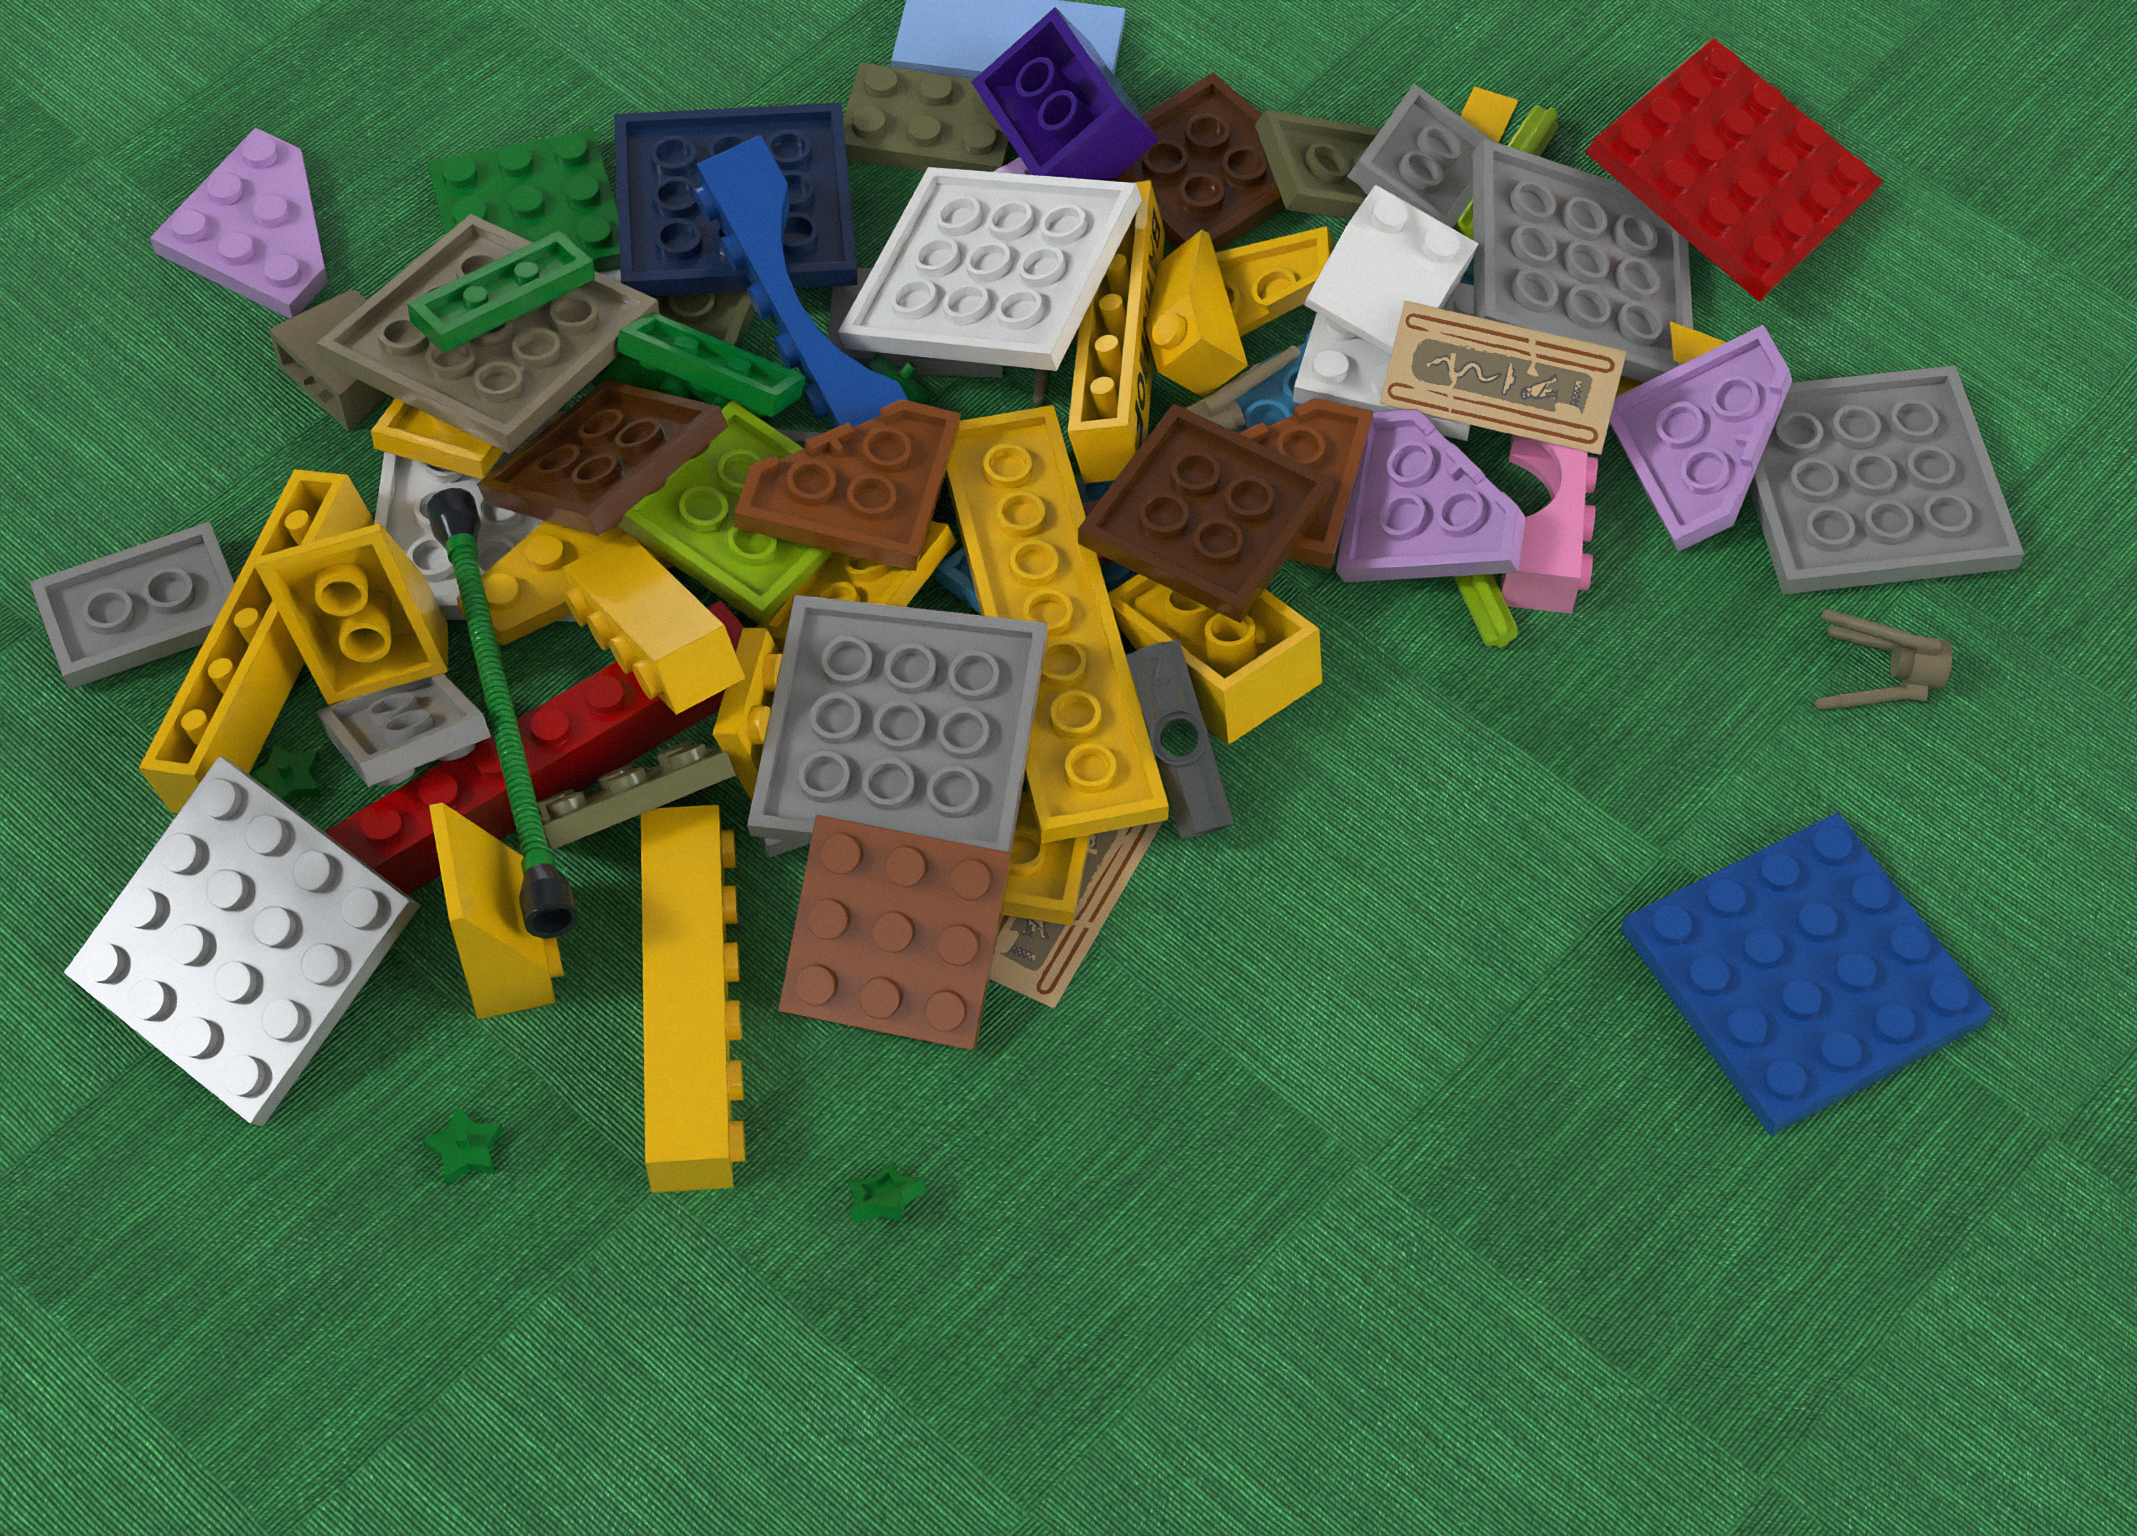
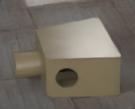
(297, 356)

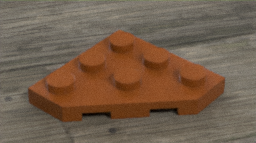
(1333, 442)
(857, 487)

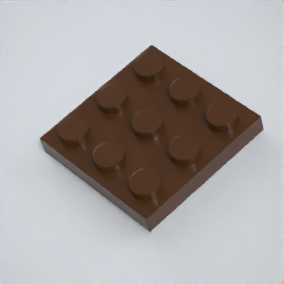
(1207, 165)
(603, 457)
(1206, 512)

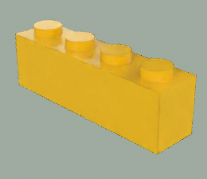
(651, 624)

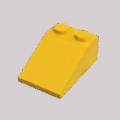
(357, 612)
(1236, 668)
(482, 887)

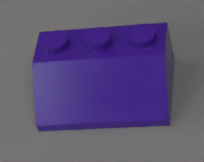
(1063, 105)

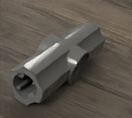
(1167, 700)

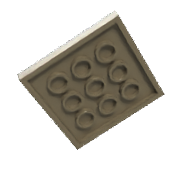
(502, 380)

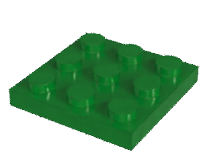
(535, 192)

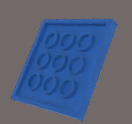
(1805, 972)

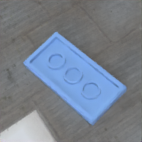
(971, 34)

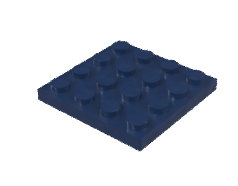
(664, 234)

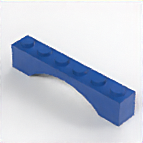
(752, 206)

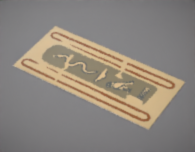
(1503, 377)
(1042, 955)

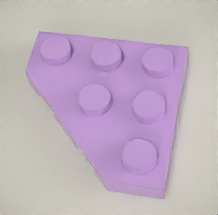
(252, 227)
(1703, 432)
(1424, 509)

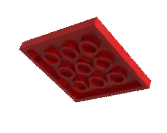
(1735, 168)

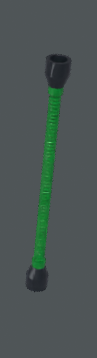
(545, 894)

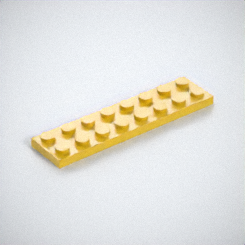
(1019, 530)

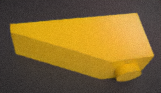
(1193, 320)

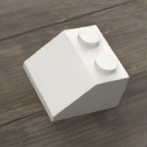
(1385, 259)

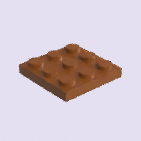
(896, 932)

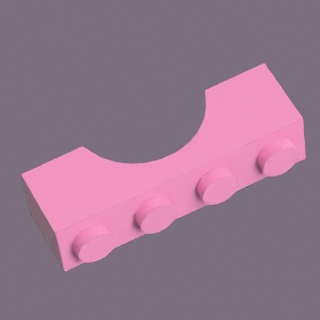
(1553, 538)

